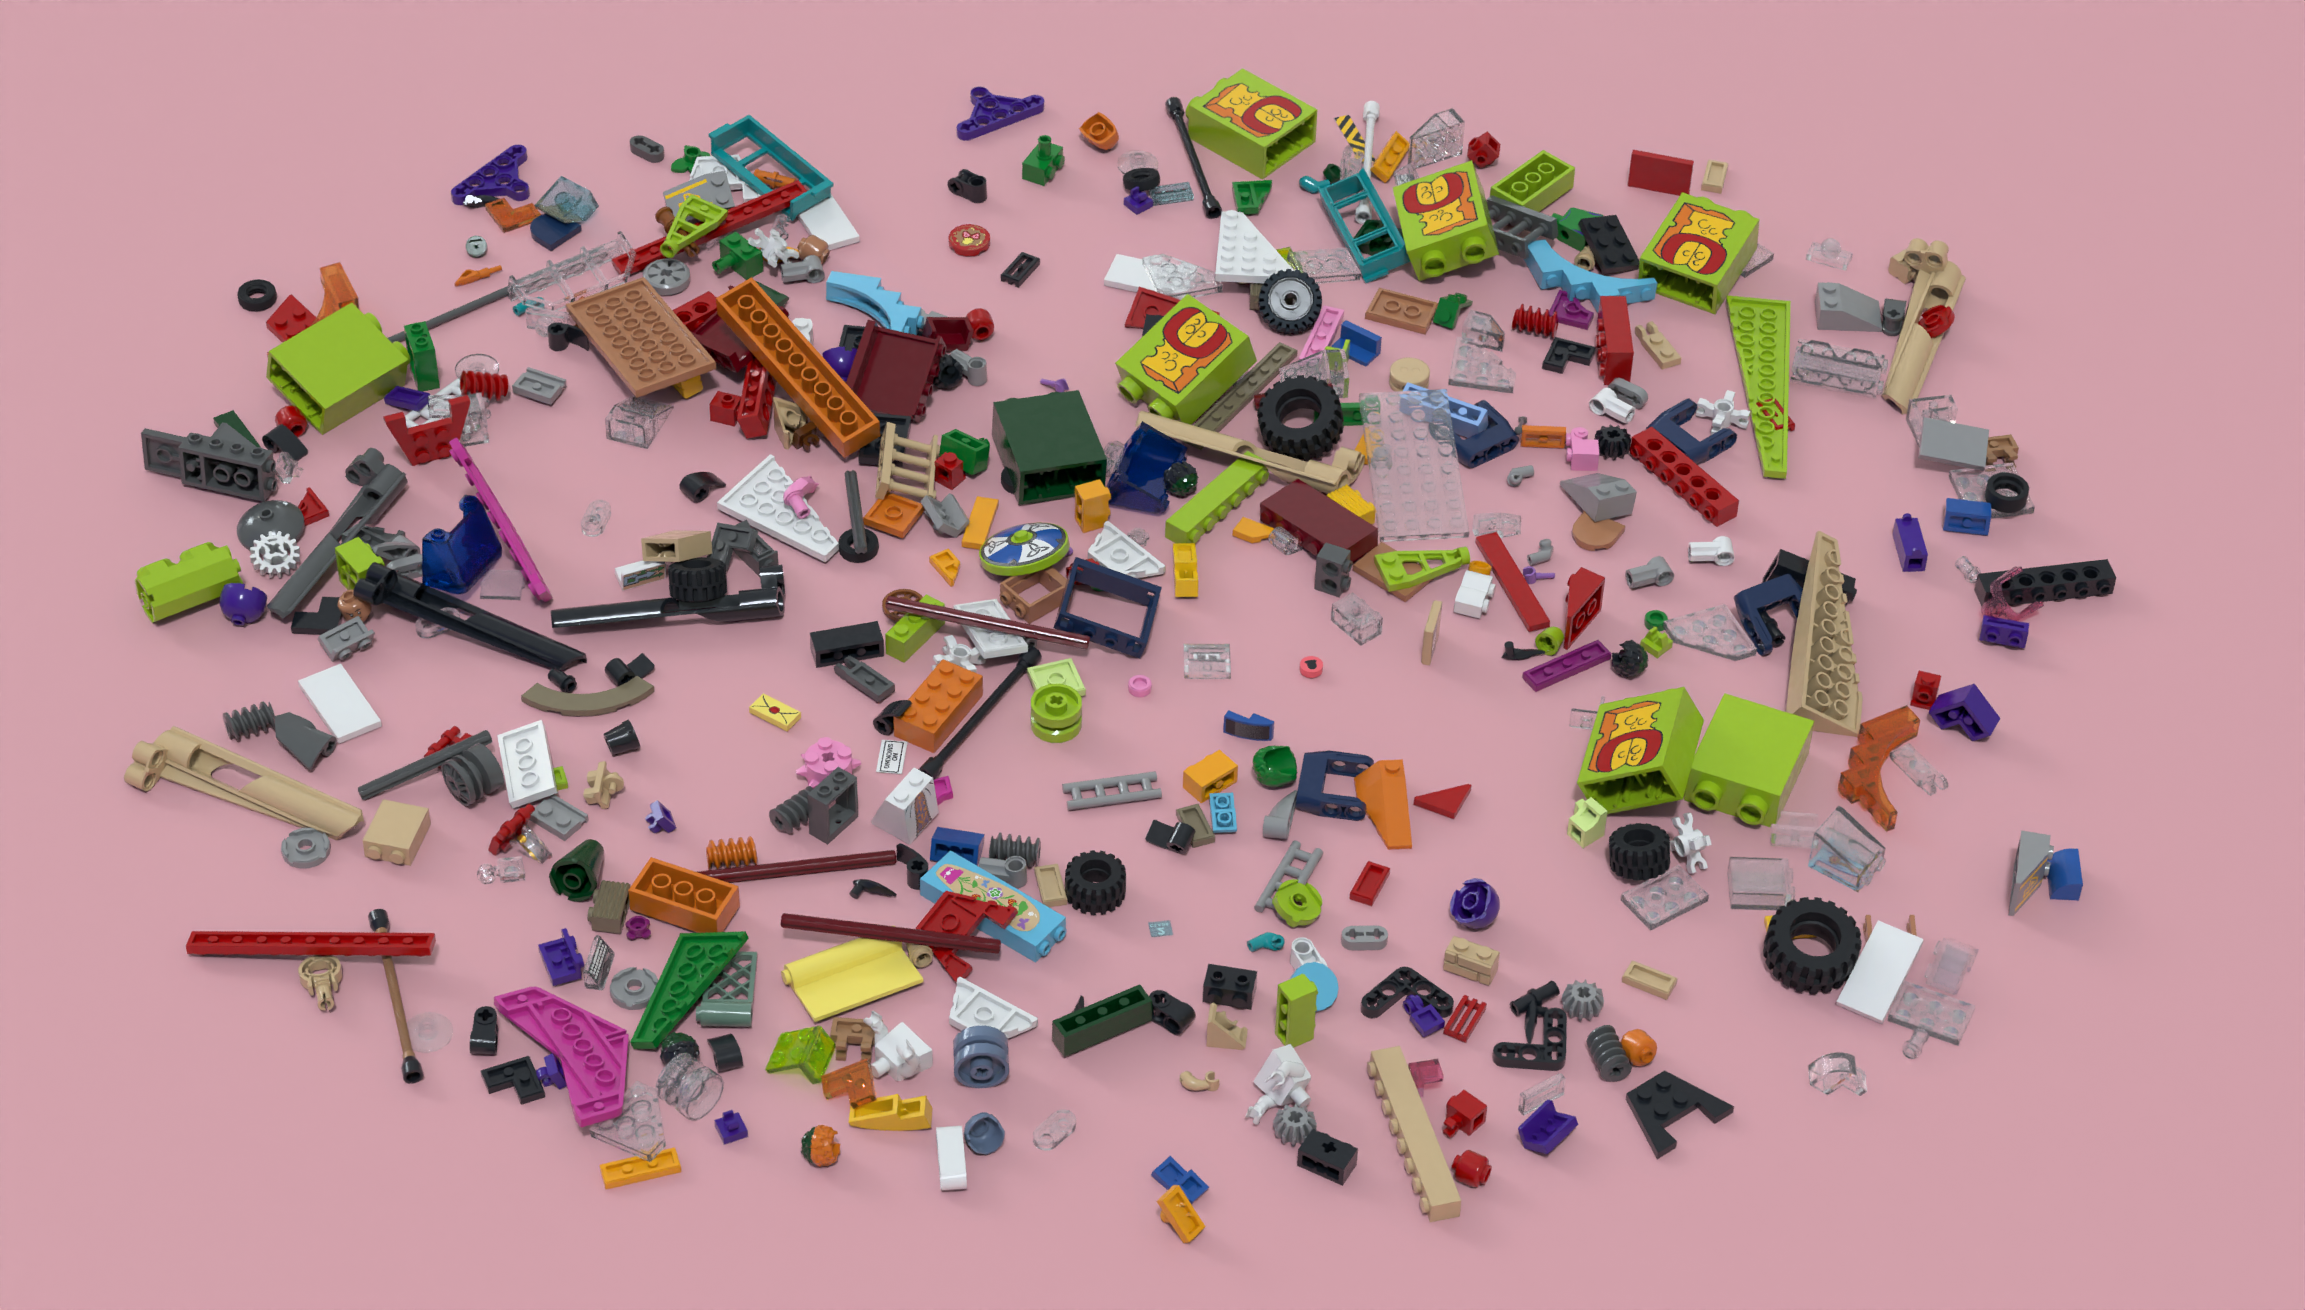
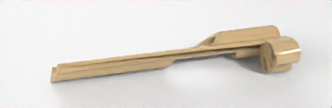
(1936, 284)
(1320, 476)
(191, 759)

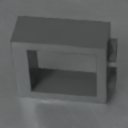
(822, 820)

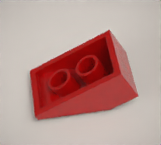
(1583, 603)

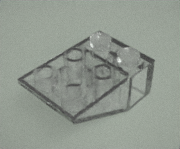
(1437, 139)
(1324, 365)
(636, 421)

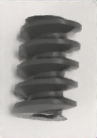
(249, 720)
(791, 812)
(1008, 848)
(1608, 1053)

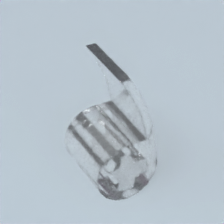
(1284, 541)

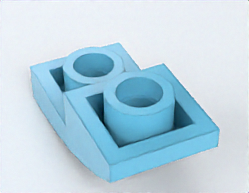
(1222, 812)

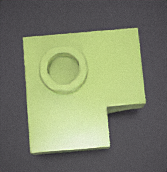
(1587, 822)

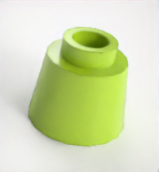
(1550, 640)

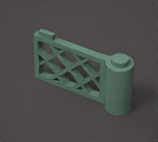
(728, 1010)

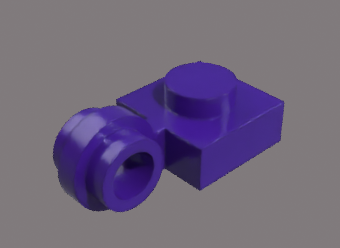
(1425, 1019)

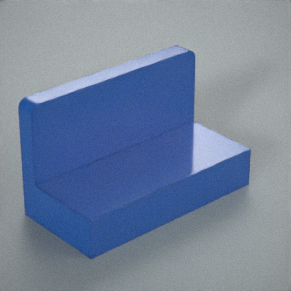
(1363, 344)
(1967, 516)

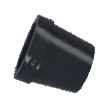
(622, 738)

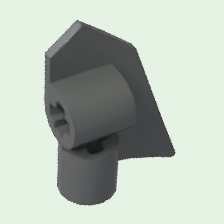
(303, 738)

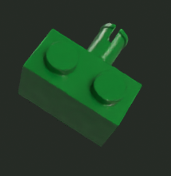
(1043, 161)
(739, 256)
(968, 449)

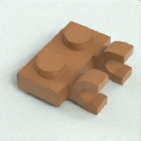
(2002, 446)
(852, 1031)

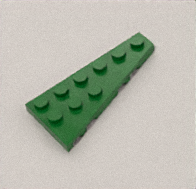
(687, 974)

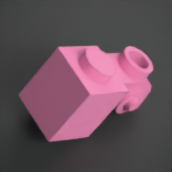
(1582, 452)

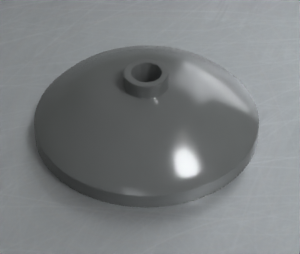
(270, 516)

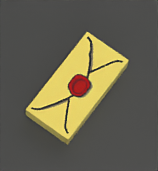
(775, 712)

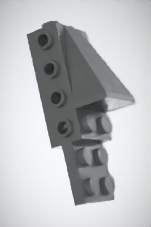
(215, 463)

